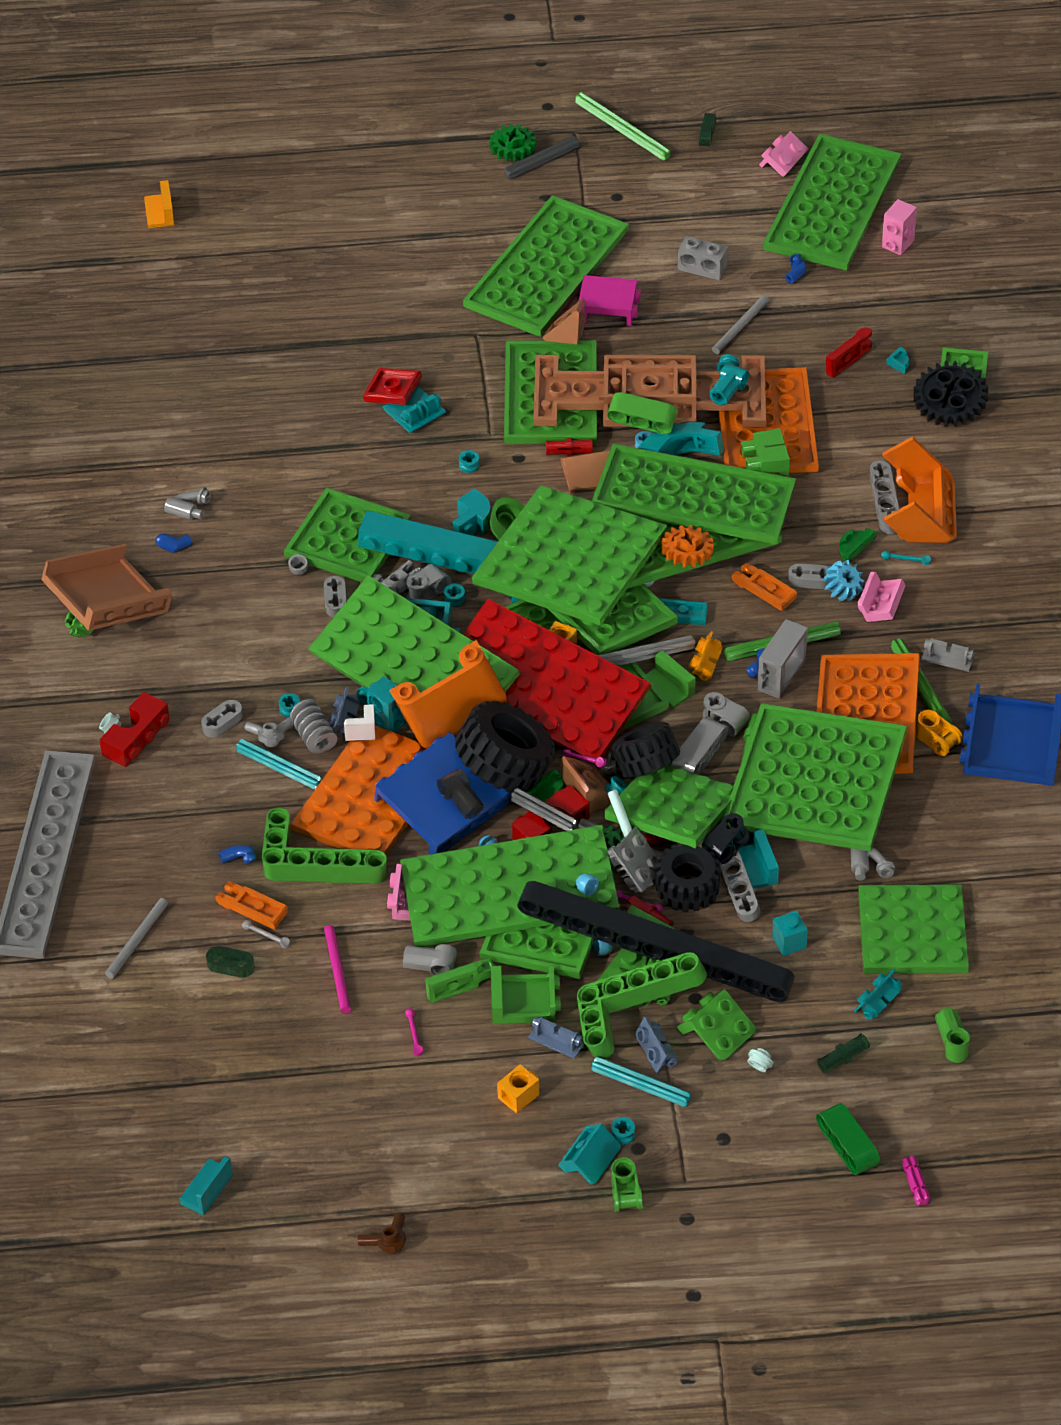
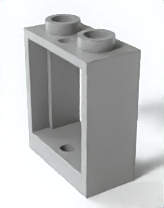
(782, 658)

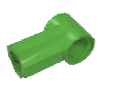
(953, 1034)

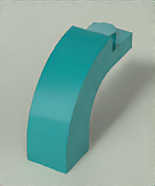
(685, 438)

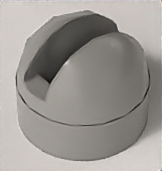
(295, 562)

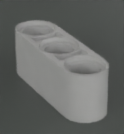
(701, 746)

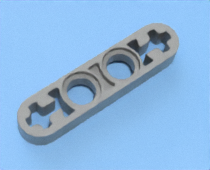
(883, 496)
(735, 880)

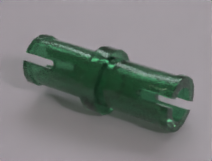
(843, 1053)

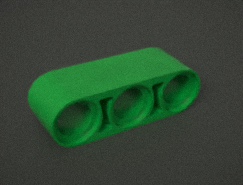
(848, 1139)

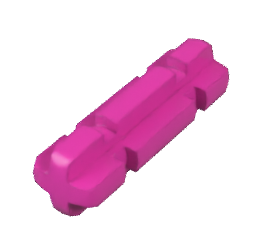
(916, 1180)

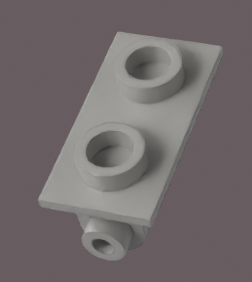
(953, 657)

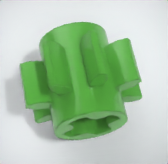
(76, 627)

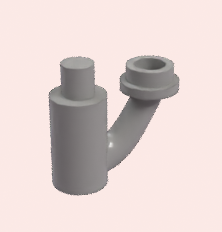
(180, 507)
(860, 863)

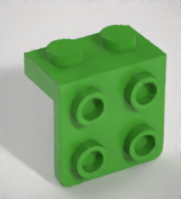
(718, 1024)

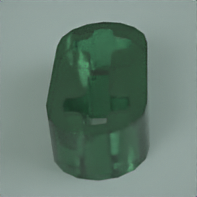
(707, 129)
(230, 961)

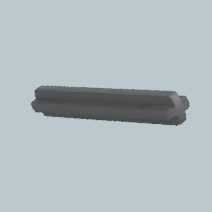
(541, 157)

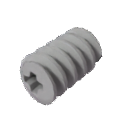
(313, 727)

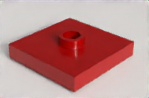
(392, 386)

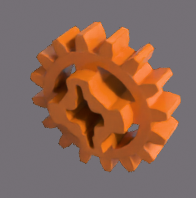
(687, 546)

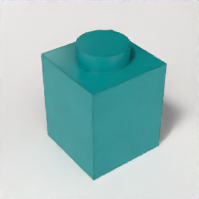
(789, 933)

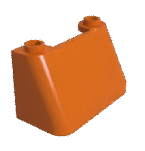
(450, 701)

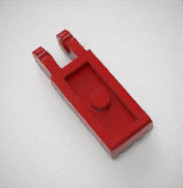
(848, 352)

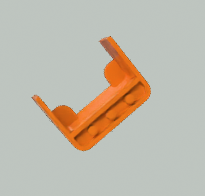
(931, 495)

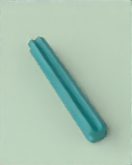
(278, 763)
(641, 1081)

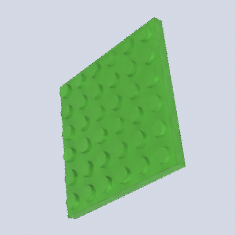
(570, 555)
(816, 776)

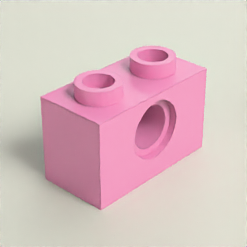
(899, 227)

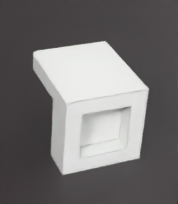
(361, 727)

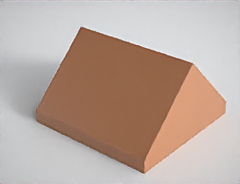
(569, 326)
(584, 470)
(586, 780)

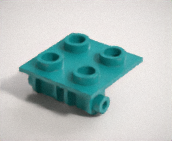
(418, 411)

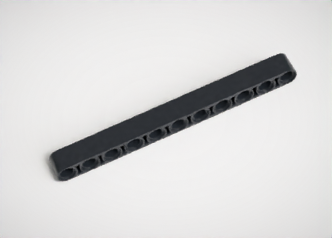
(654, 940)

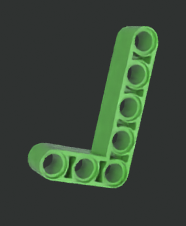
(316, 864)
(630, 989)

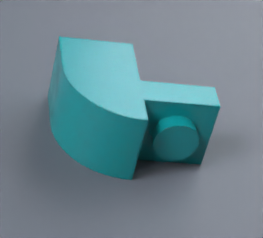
(472, 513)

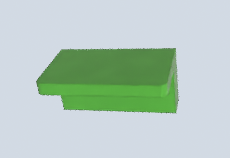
(672, 679)

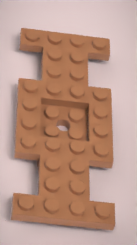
(673, 380)

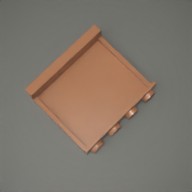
(103, 588)

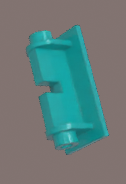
(871, 1001)

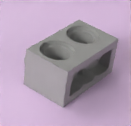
(702, 258)

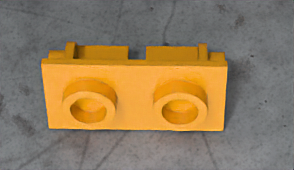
(707, 650)

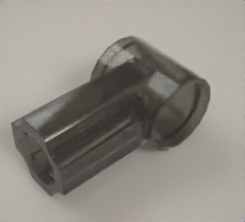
(457, 788)

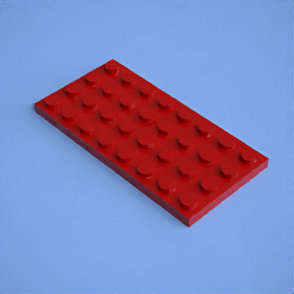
(560, 684)

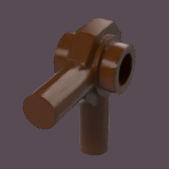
(390, 1240)

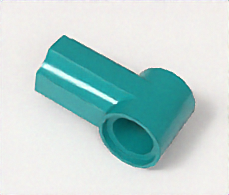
(730, 381)

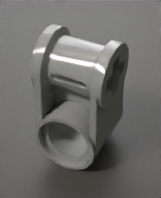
(427, 583)
(726, 712)

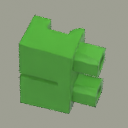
(768, 452)

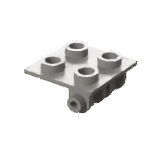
(636, 859)

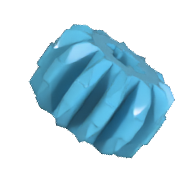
(843, 580)

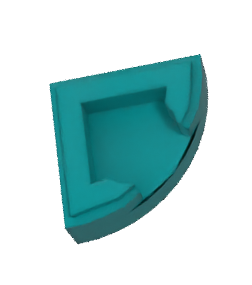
(899, 360)

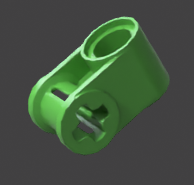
(625, 1189)

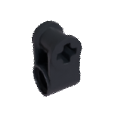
(726, 840)

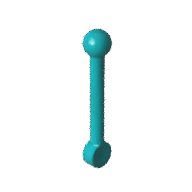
(925, 560)

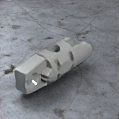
(397, 579)

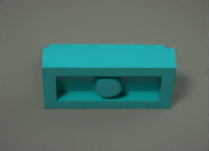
(760, 861)
(591, 1153)
(207, 1185)

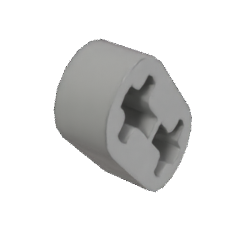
(810, 576)
(330, 596)
(221, 718)

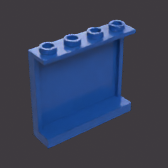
(1012, 738)
(416, 798)

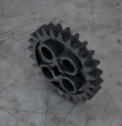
(938, 384)

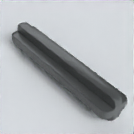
(544, 810)

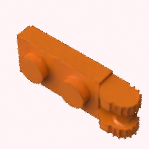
(764, 586)
(252, 905)

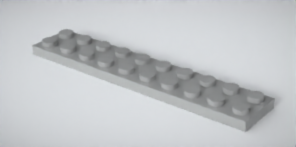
(44, 853)

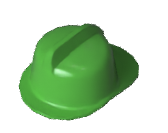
(503, 514)

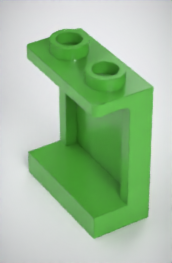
(524, 996)

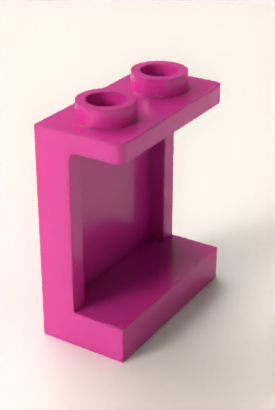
(610, 297)

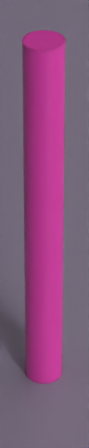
(337, 969)

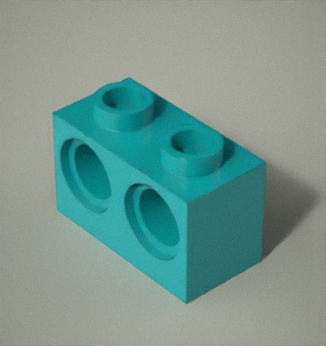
(386, 711)

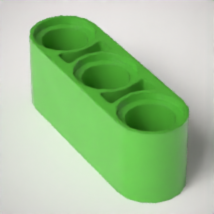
(642, 413)

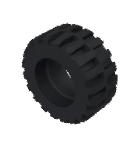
(505, 746)

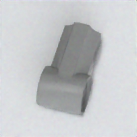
(429, 959)

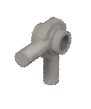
(269, 733)

